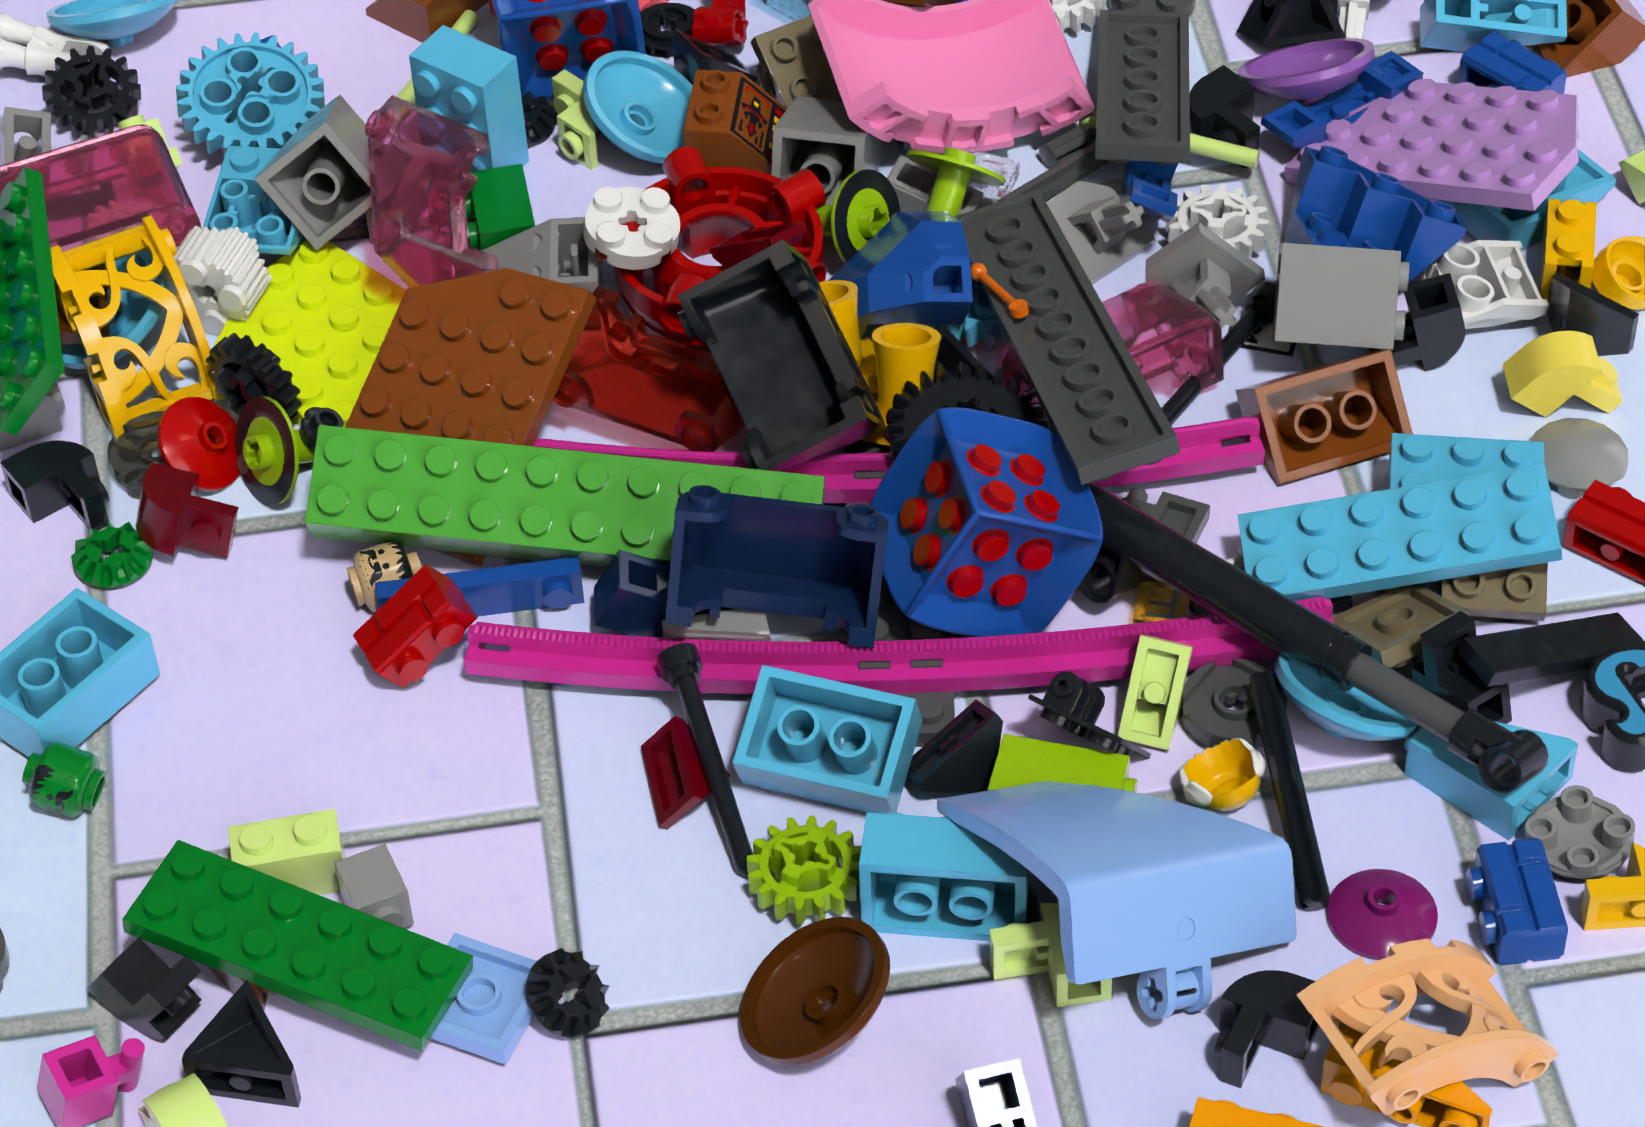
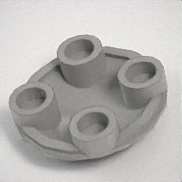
(1581, 452)
(1582, 833)

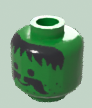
(64, 779)

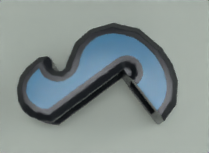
(1614, 706)

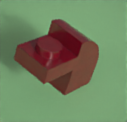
(175, 517)

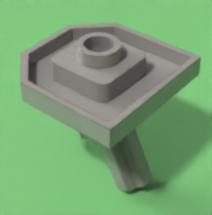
(1100, 227)
(1205, 271)

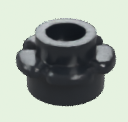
(313, 418)

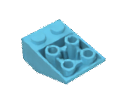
(244, 204)

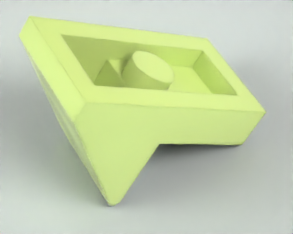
(1155, 692)

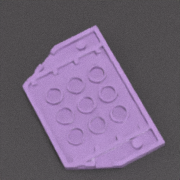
(1463, 142)

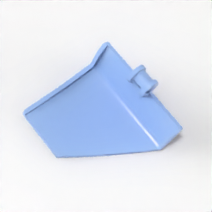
(1141, 882)

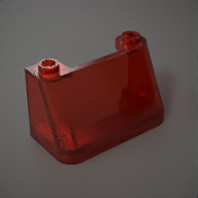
(647, 381)

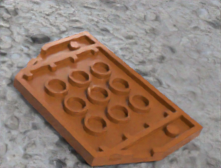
(474, 360)

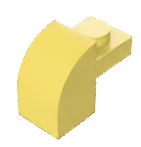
(1558, 367)

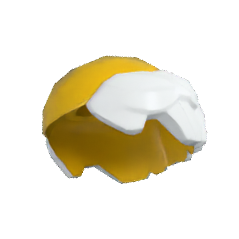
(1223, 775)

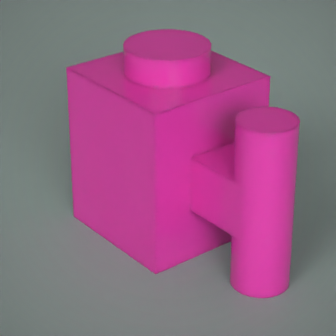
(83, 1083)

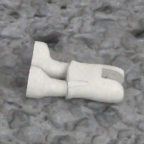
(38, 46)

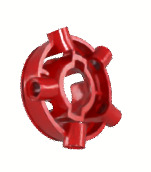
(711, 209)

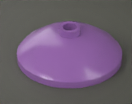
(1308, 69)

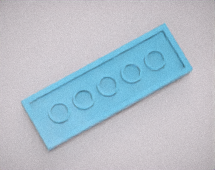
(1404, 535)

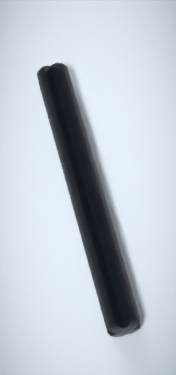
(1289, 790)

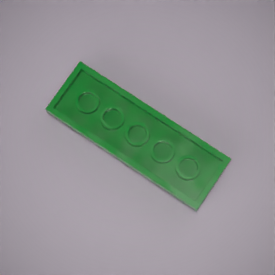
(28, 306)
(299, 944)

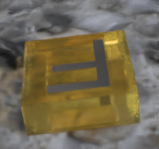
(1159, 603)

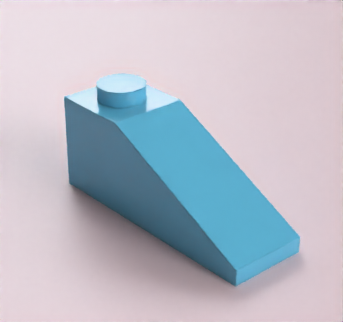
(1463, 23)

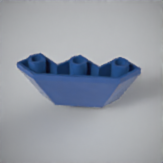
(1361, 208)
(913, 272)

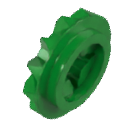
(118, 567)

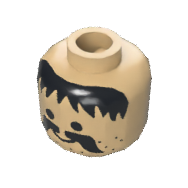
(380, 564)

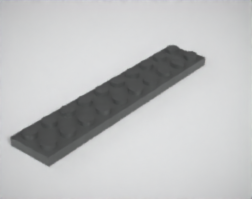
(1067, 341)

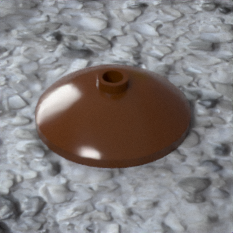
(815, 991)

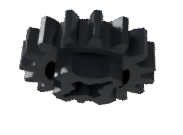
(93, 106)
(251, 372)

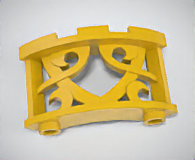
(77, 283)

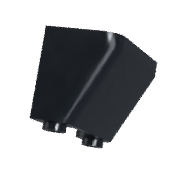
(781, 358)

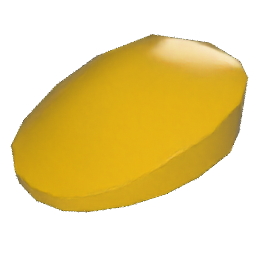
(1621, 271)

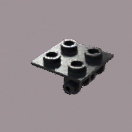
(1076, 707)

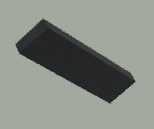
(1545, 648)

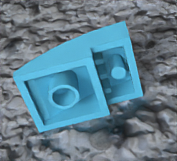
(1584, 183)

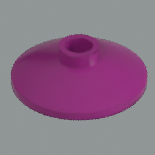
(1371, 927)

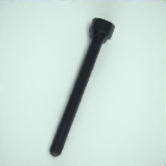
(1259, 311)
(681, 668)

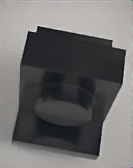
(1224, 109)
(1432, 324)
(57, 476)
(1450, 676)
(147, 991)
(1266, 1013)

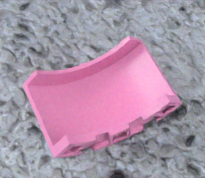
(953, 71)

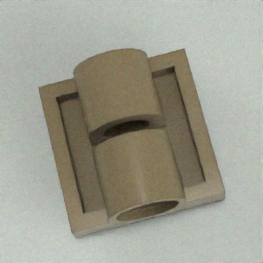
(794, 63)
(1501, 593)

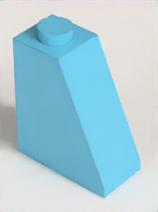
(1463, 787)

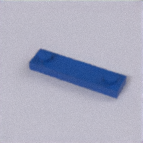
(511, 587)

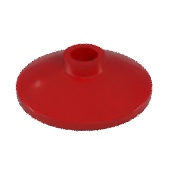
(186, 445)

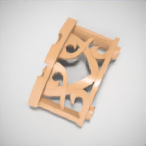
(1455, 976)

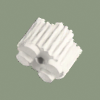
(222, 275)

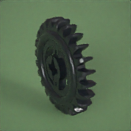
(960, 392)

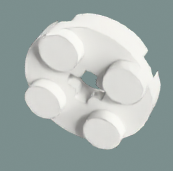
(628, 249)

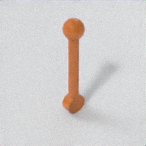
(1017, 307)

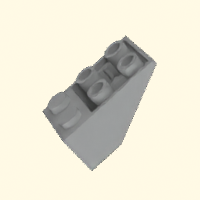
(552, 252)

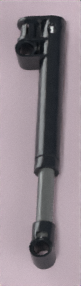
(1142, 545)

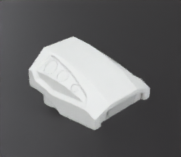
(1490, 282)

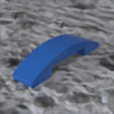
(1307, 125)
(1150, 187)

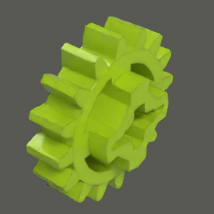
(806, 869)

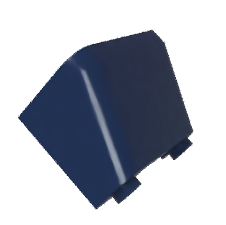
(777, 560)

